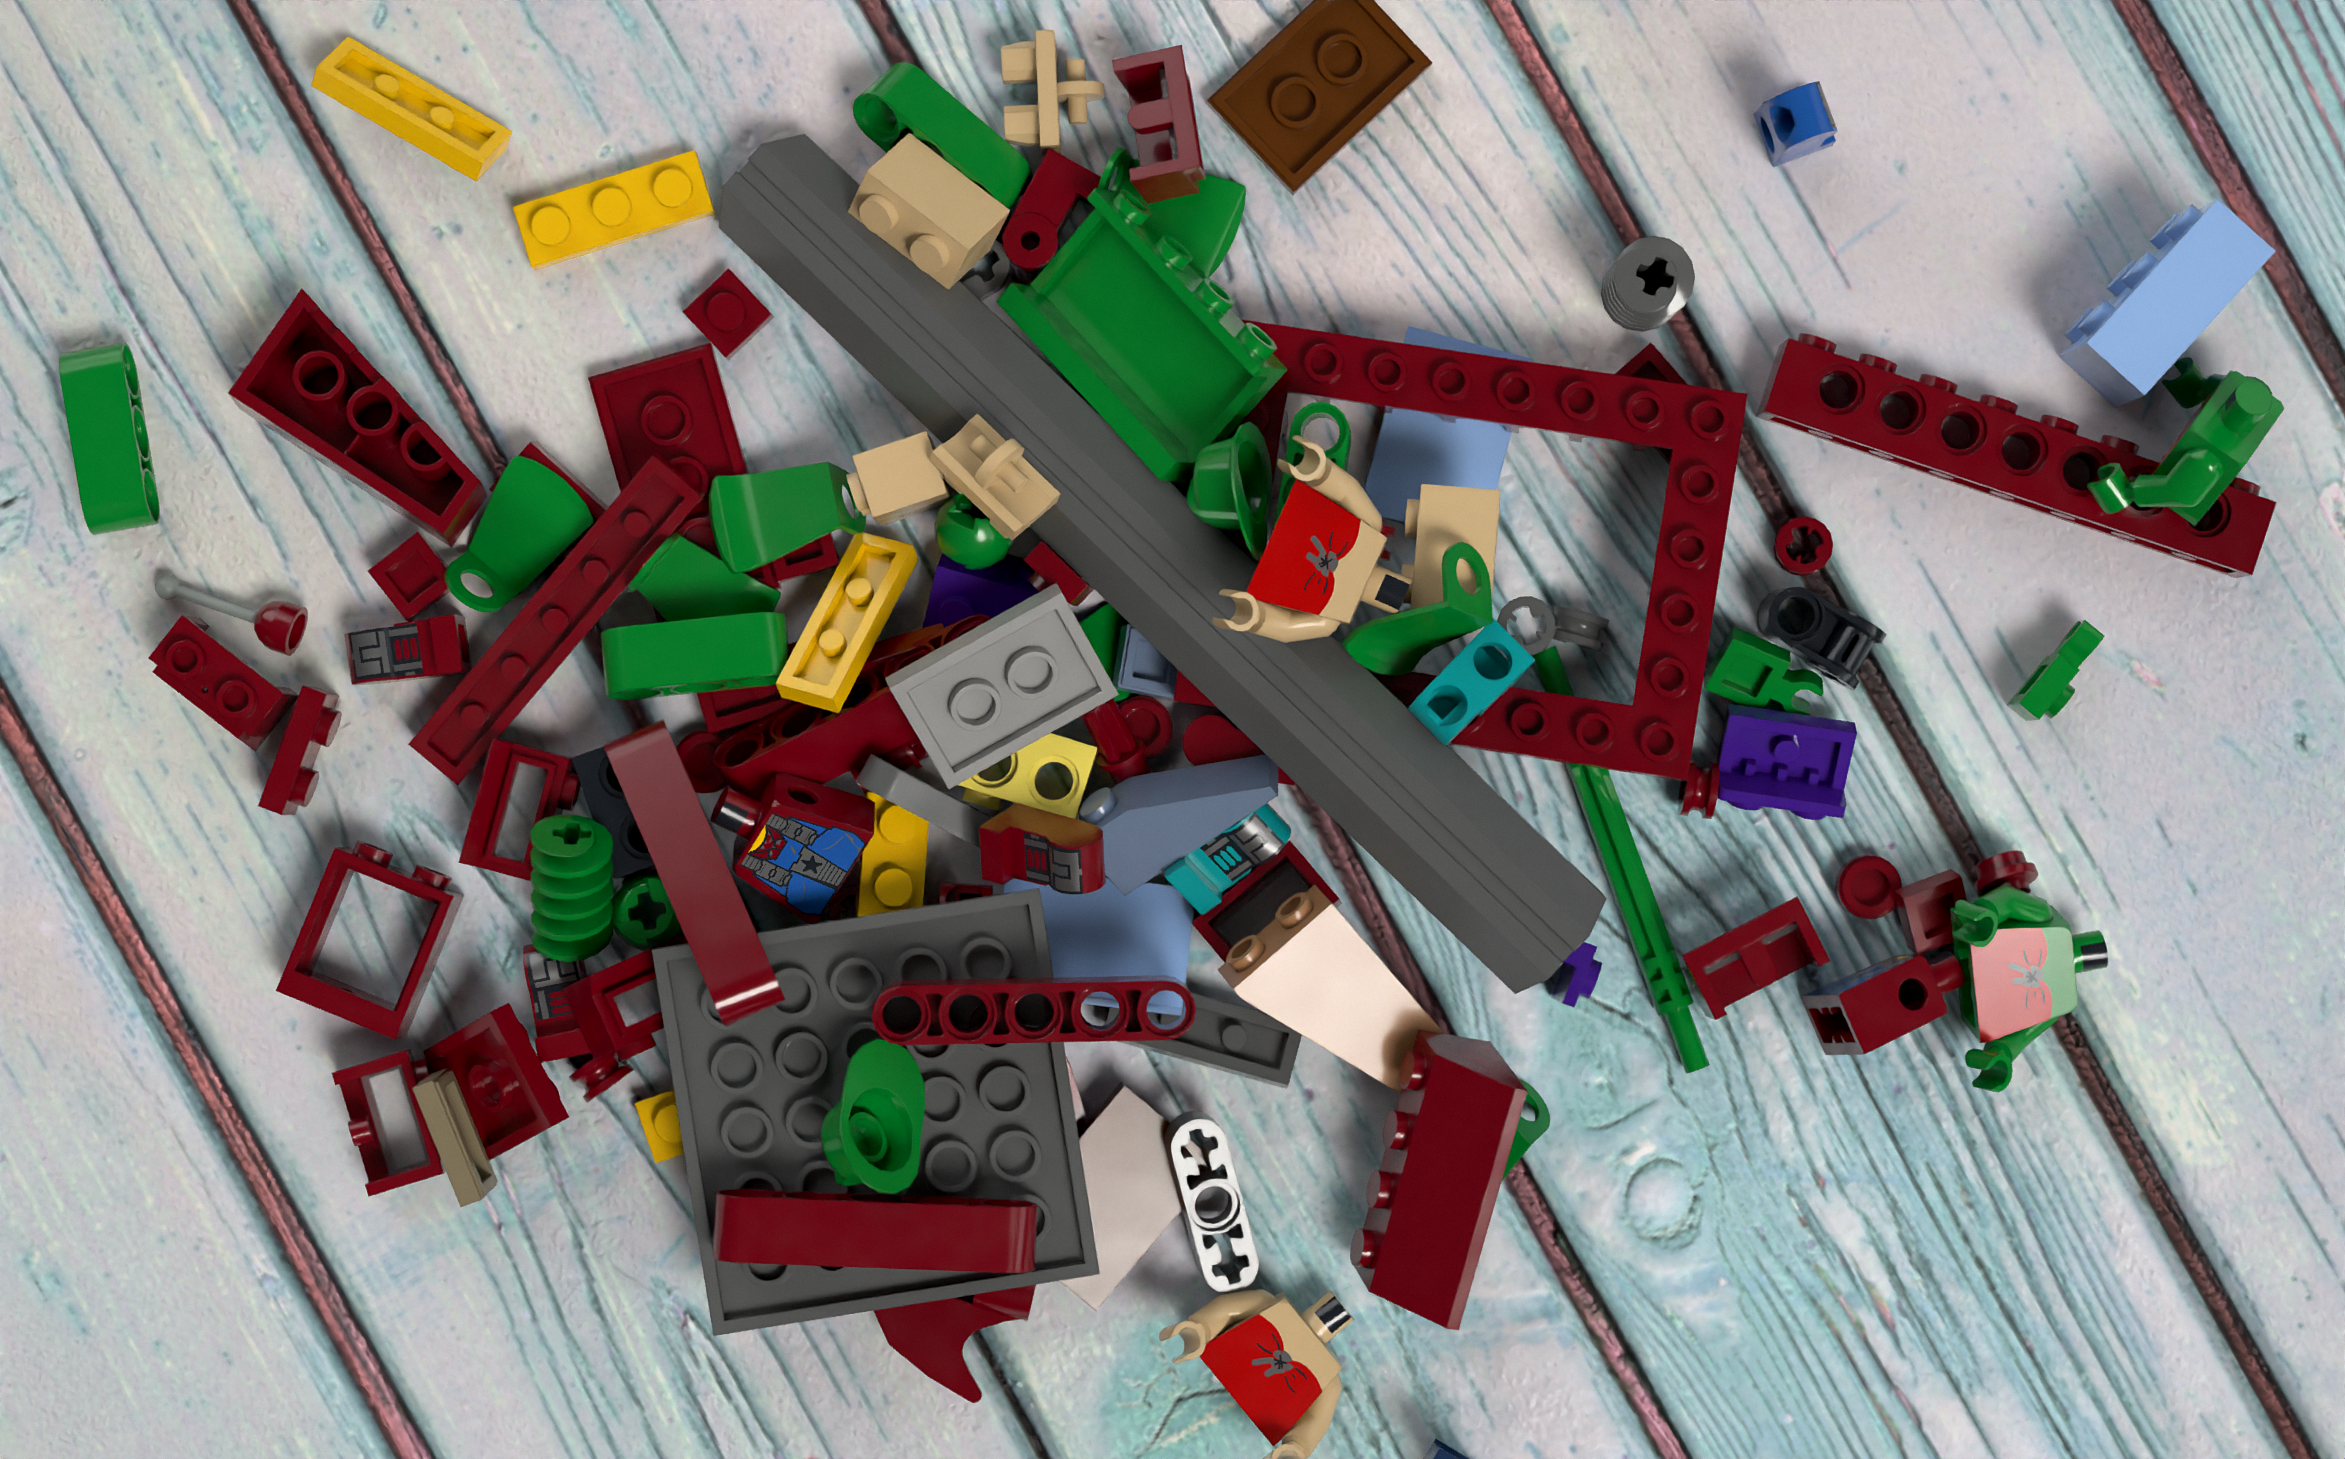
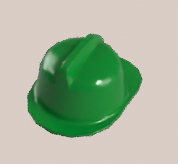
(1235, 486)
(879, 1120)

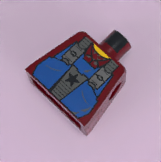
(796, 840)
(1882, 1002)

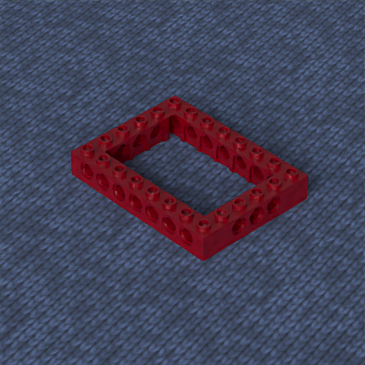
(1692, 421)

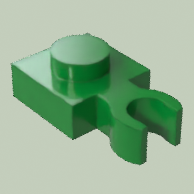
(1756, 671)
(2049, 685)

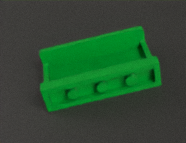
(1145, 336)

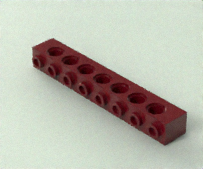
(1794, 401)

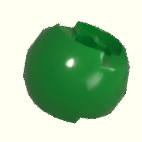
(967, 535)
(637, 932)

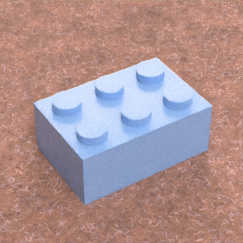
(2164, 301)

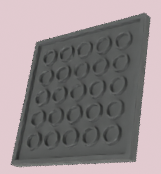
(760, 1088)

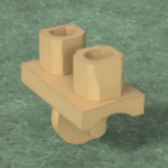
(1037, 64)
(994, 477)

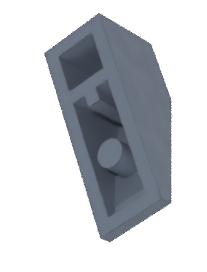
(1170, 813)

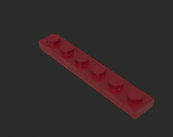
(556, 618)

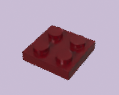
(500, 1080)

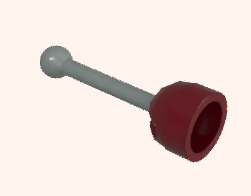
(277, 624)

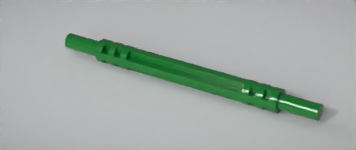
(1630, 887)

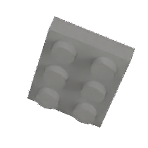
(1001, 686)

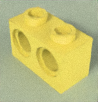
(1020, 782)

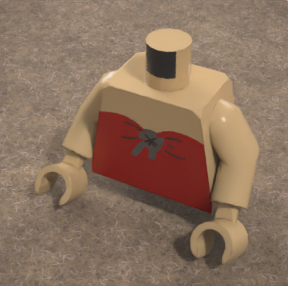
(1317, 558)
(1271, 1362)

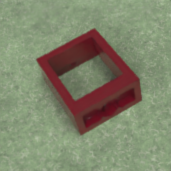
(346, 1001)

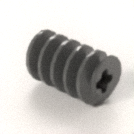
(1672, 281)

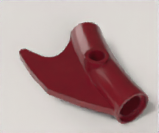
(935, 1332)

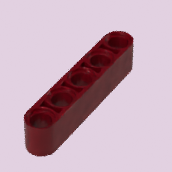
(826, 743)
(694, 873)
(1004, 1026)
(875, 1231)

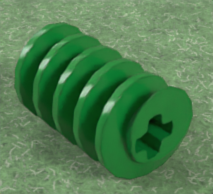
(571, 887)

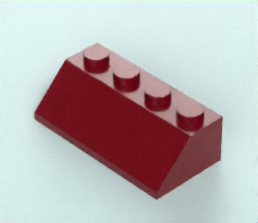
(1438, 1176)

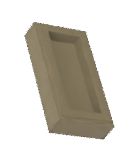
(455, 1136)

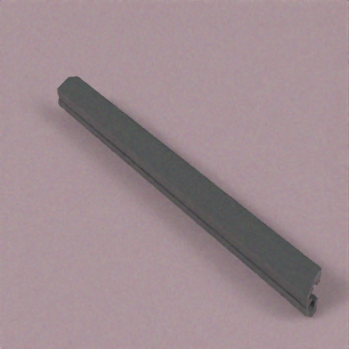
(1163, 571)

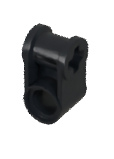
(1829, 641)

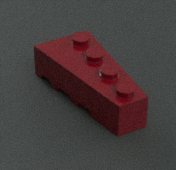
(345, 414)

